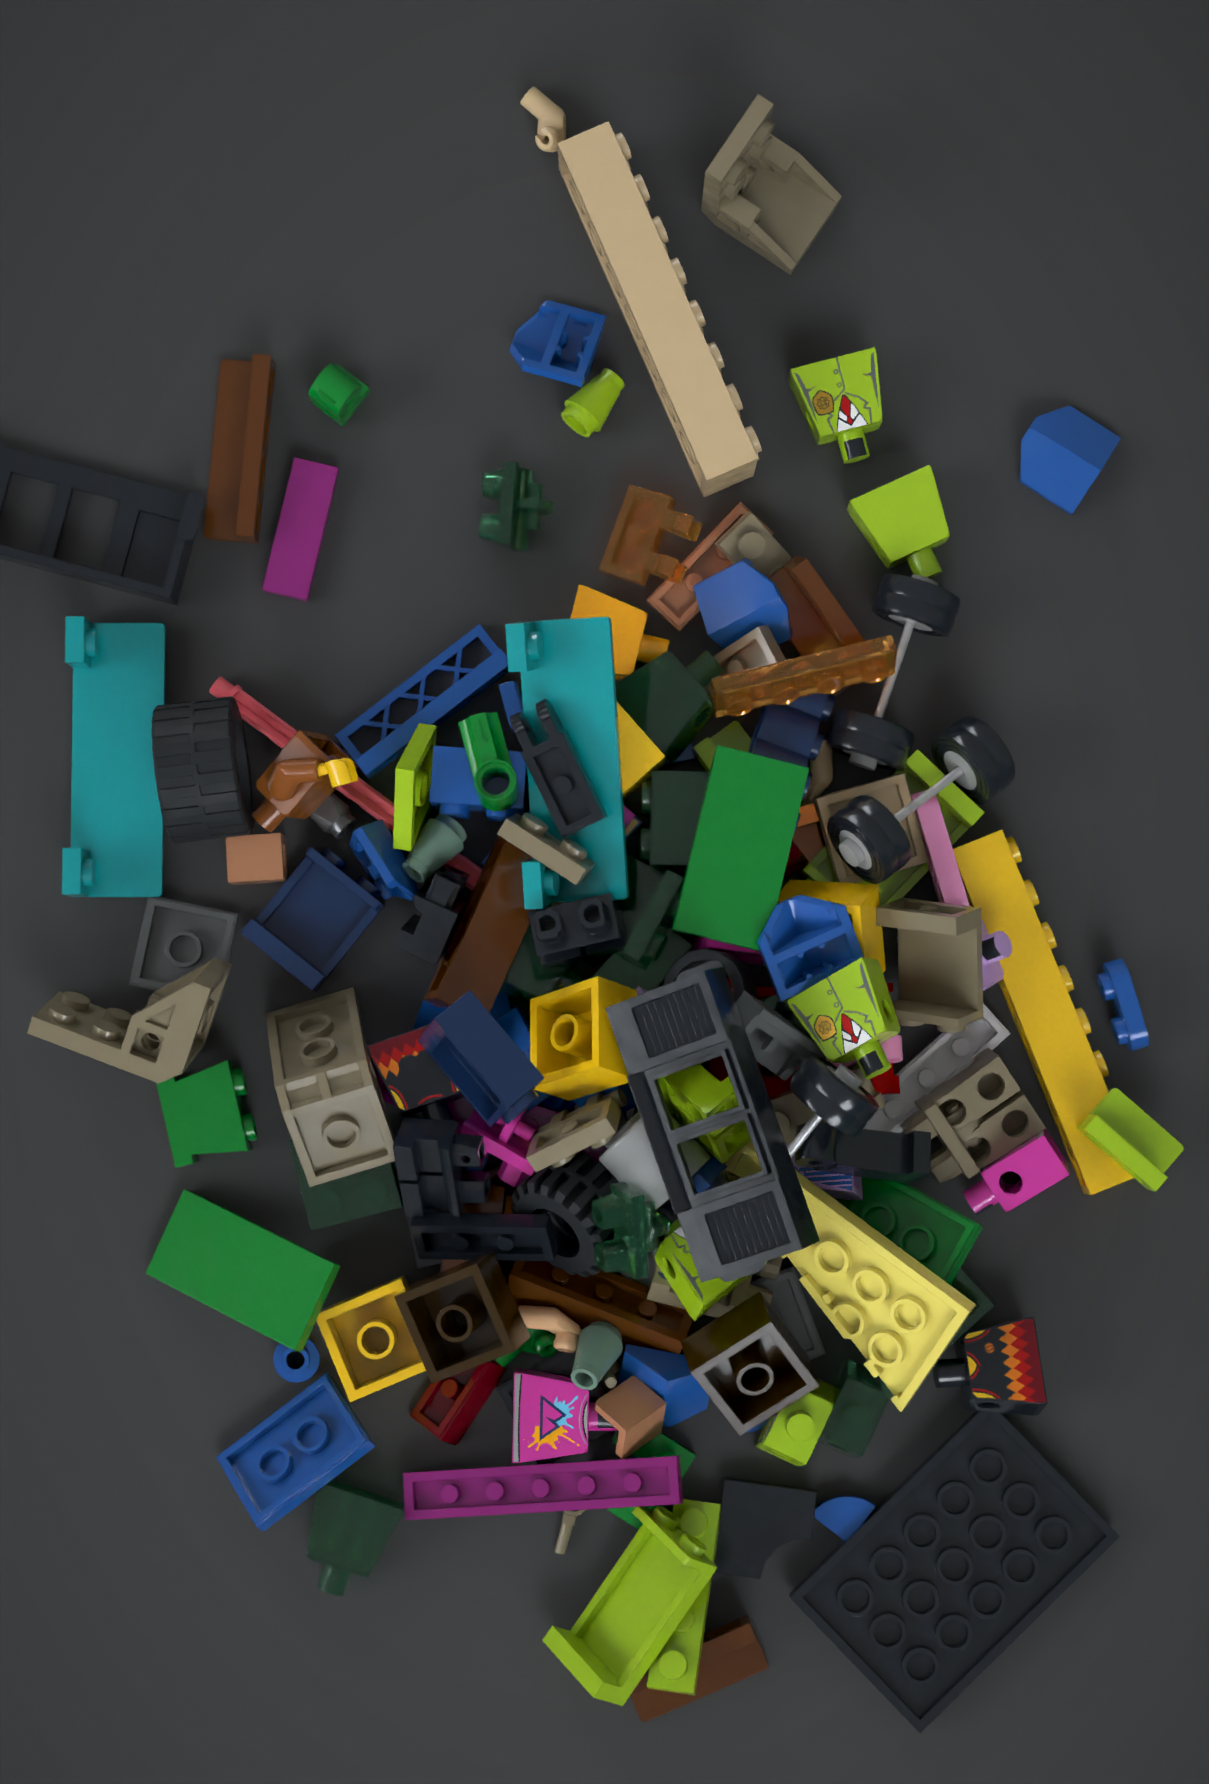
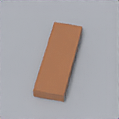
(678, 602)

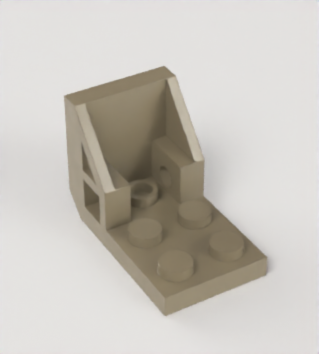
(766, 191)
(152, 1041)
(329, 1087)

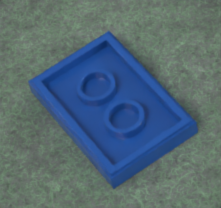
(295, 1452)

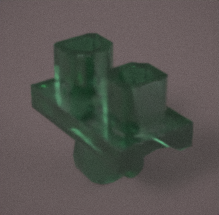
(519, 506)
(634, 1227)

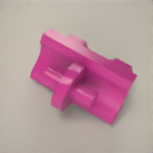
(505, 1142)

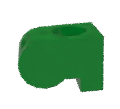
(337, 393)

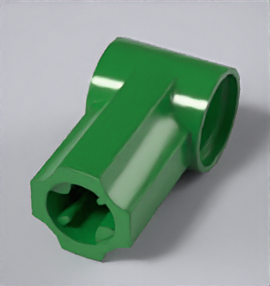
(488, 758)

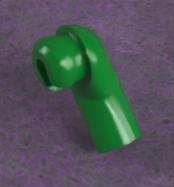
(539, 1343)

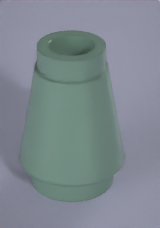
(434, 847)
(596, 1352)

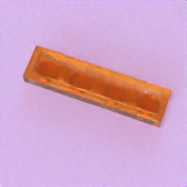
(803, 676)

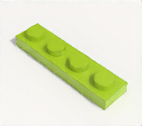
(679, 1660)

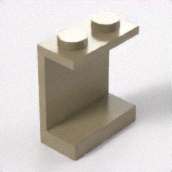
(936, 962)

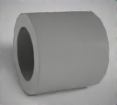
(633, 1161)

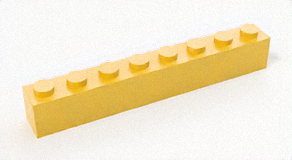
(1041, 1003)

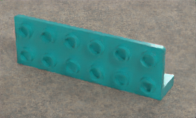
(575, 671)
(113, 780)

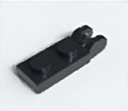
(558, 772)

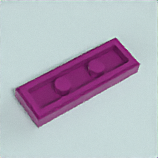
(301, 529)

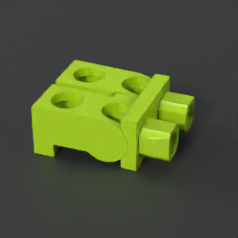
(698, 1095)

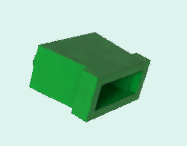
(207, 1113)

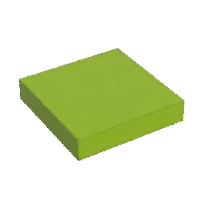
(413, 787)

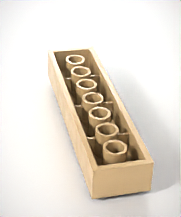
(657, 309)

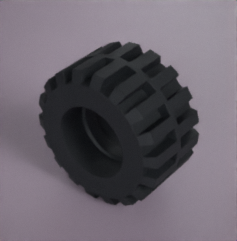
(568, 1198)

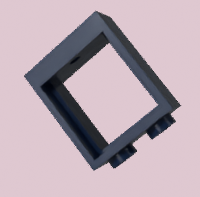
(481, 1060)

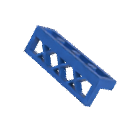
(434, 713)

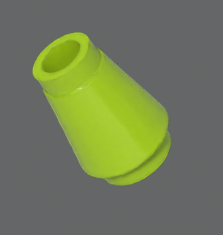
(591, 405)

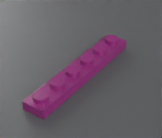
(543, 1488)

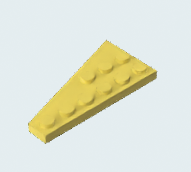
(872, 1290)

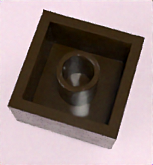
(462, 1317)
(749, 1363)

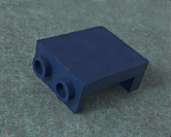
(315, 918)

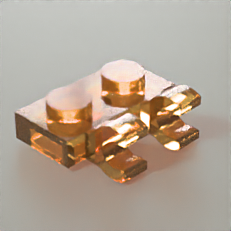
(638, 534)

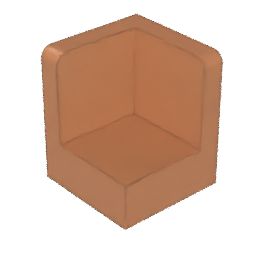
(256, 859)
(634, 1412)

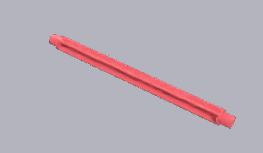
(358, 791)

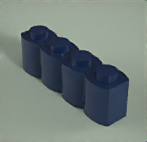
(791, 731)

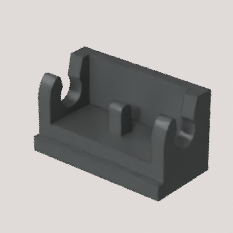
(775, 1039)

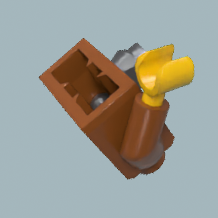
(303, 785)

